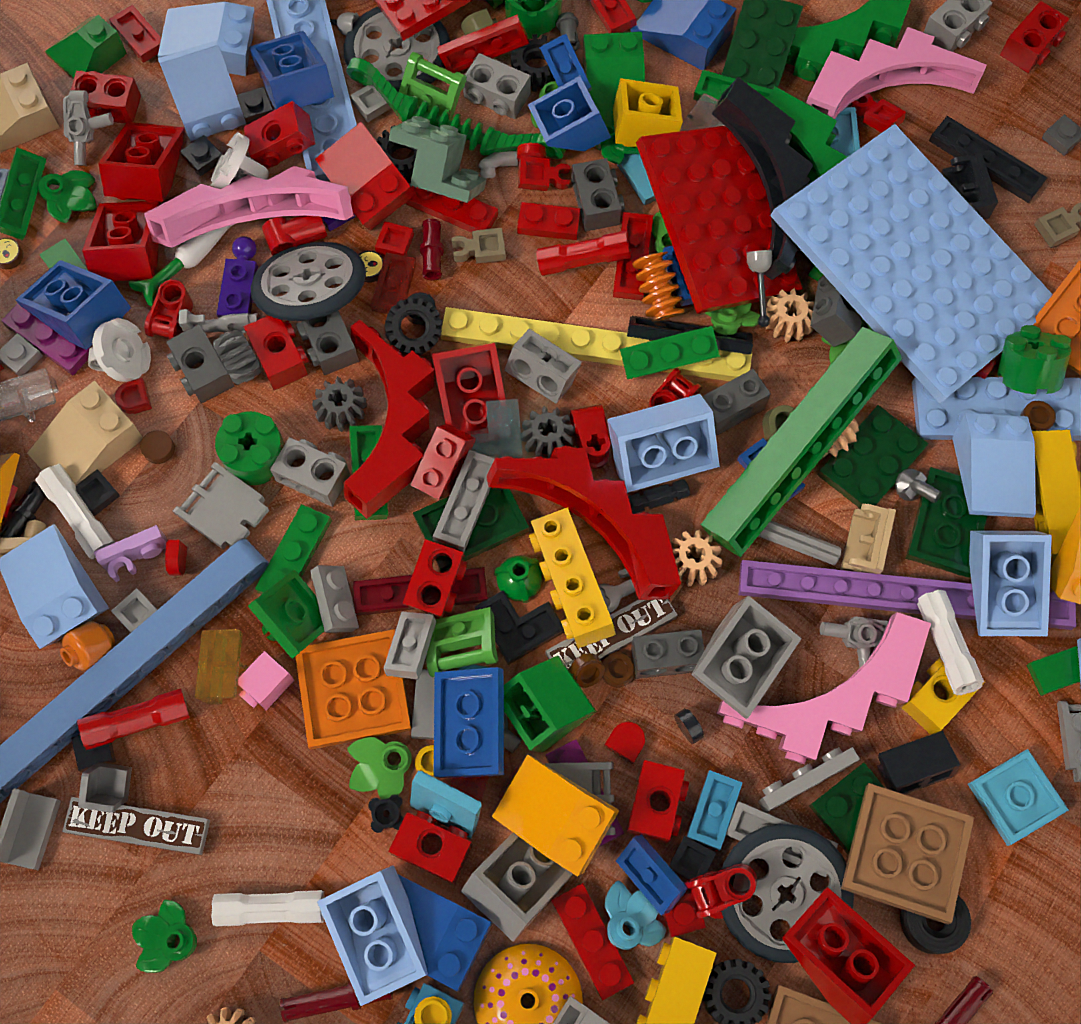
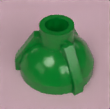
(519, 587)

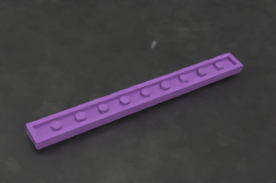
(870, 590)

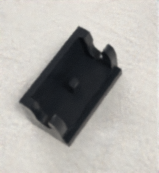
(972, 182)
(918, 764)

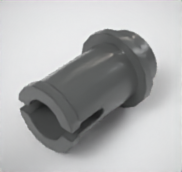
(568, 24)

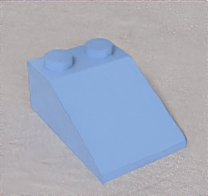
(199, 24)
(202, 90)
(997, 464)
(1011, 582)
(50, 587)
(375, 934)

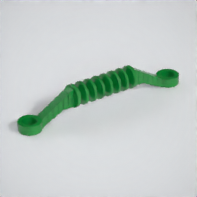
(406, 107)

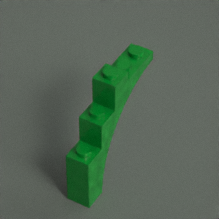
(846, 36)
(810, 138)

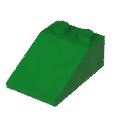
(607, 60)

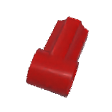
(289, 233)

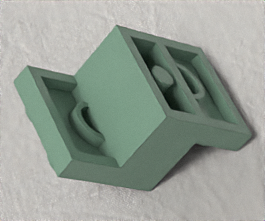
(438, 159)

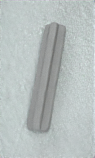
(801, 542)

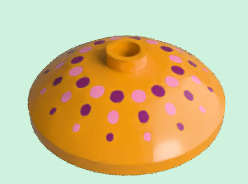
(523, 971)

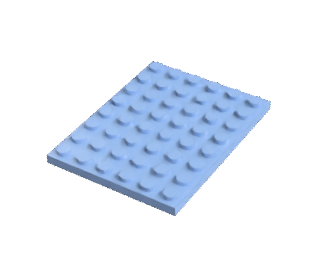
(914, 260)

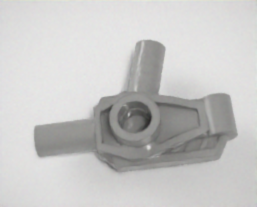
(79, 125)
(858, 634)

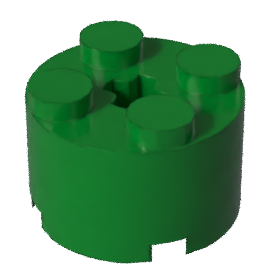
(535, 15)
(1034, 360)
(249, 446)

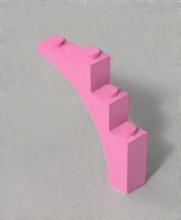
(883, 66)
(247, 199)
(885, 674)

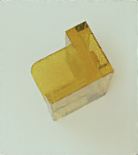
(219, 665)

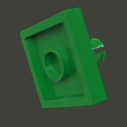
(289, 614)

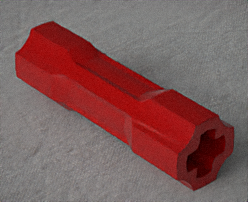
(602, 249)
(108, 726)

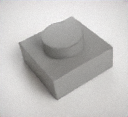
(369, 102)
(19, 355)
(134, 610)

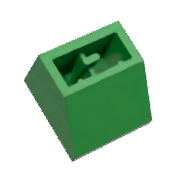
(545, 704)

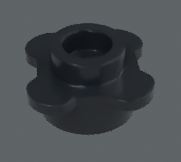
(377, 809)

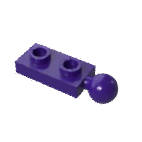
(237, 279)

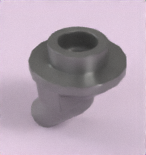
(911, 485)

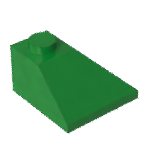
(88, 47)

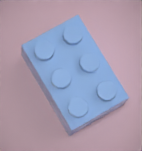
(664, 442)

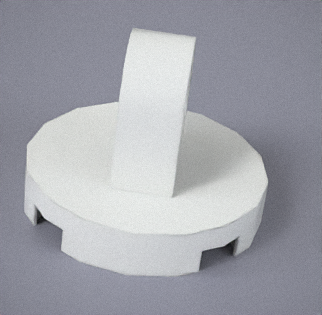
(235, 164)
(119, 351)

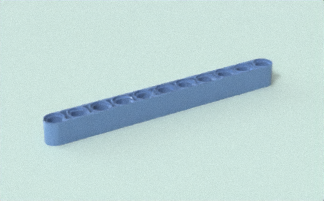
(128, 663)

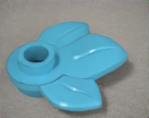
(636, 914)

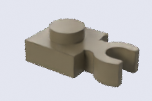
(1059, 225)
(485, 246)

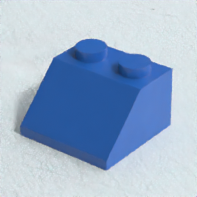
(569, 117)

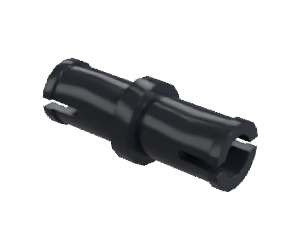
(23, 512)

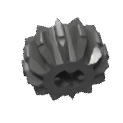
(237, 356)
(330, 412)
(539, 425)

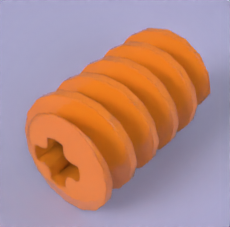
(658, 287)

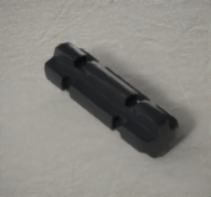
(659, 496)

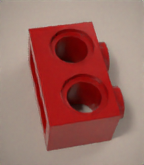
(1035, 36)
(109, 94)
(425, 577)

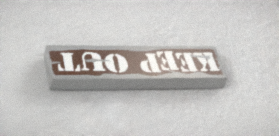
(633, 620)
(139, 827)

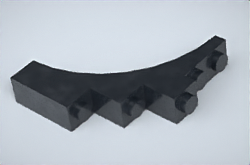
(765, 136)

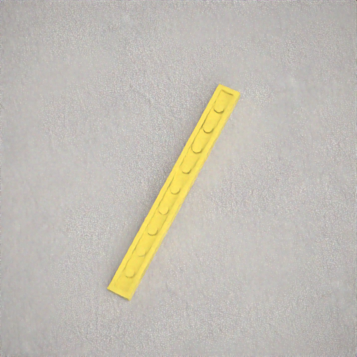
(578, 341)

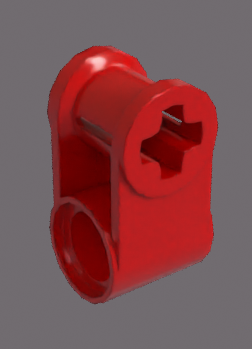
(164, 314)
(674, 388)
(592, 433)
(719, 889)

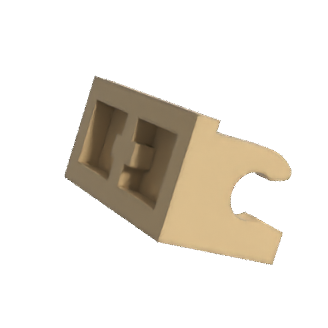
(868, 539)

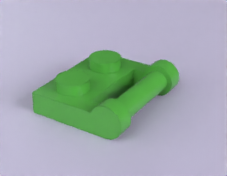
(426, 92)
(459, 633)

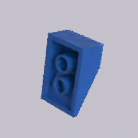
(687, 28)
(292, 71)
(74, 302)
(447, 934)

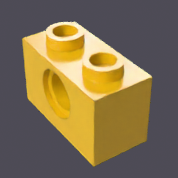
(927, 708)

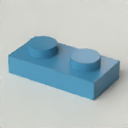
(714, 810)

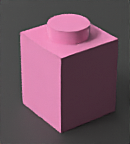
(264, 682)

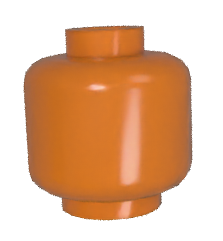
(86, 645)

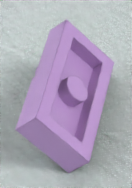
(138, 546)

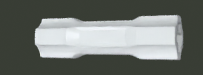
(62, 491)
(959, 664)
(244, 909)

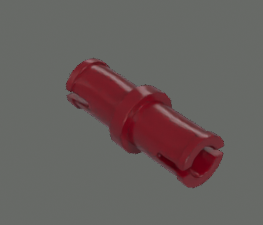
(431, 249)

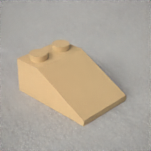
(22, 108)
(86, 435)

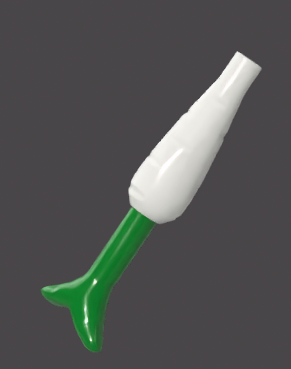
(186, 256)

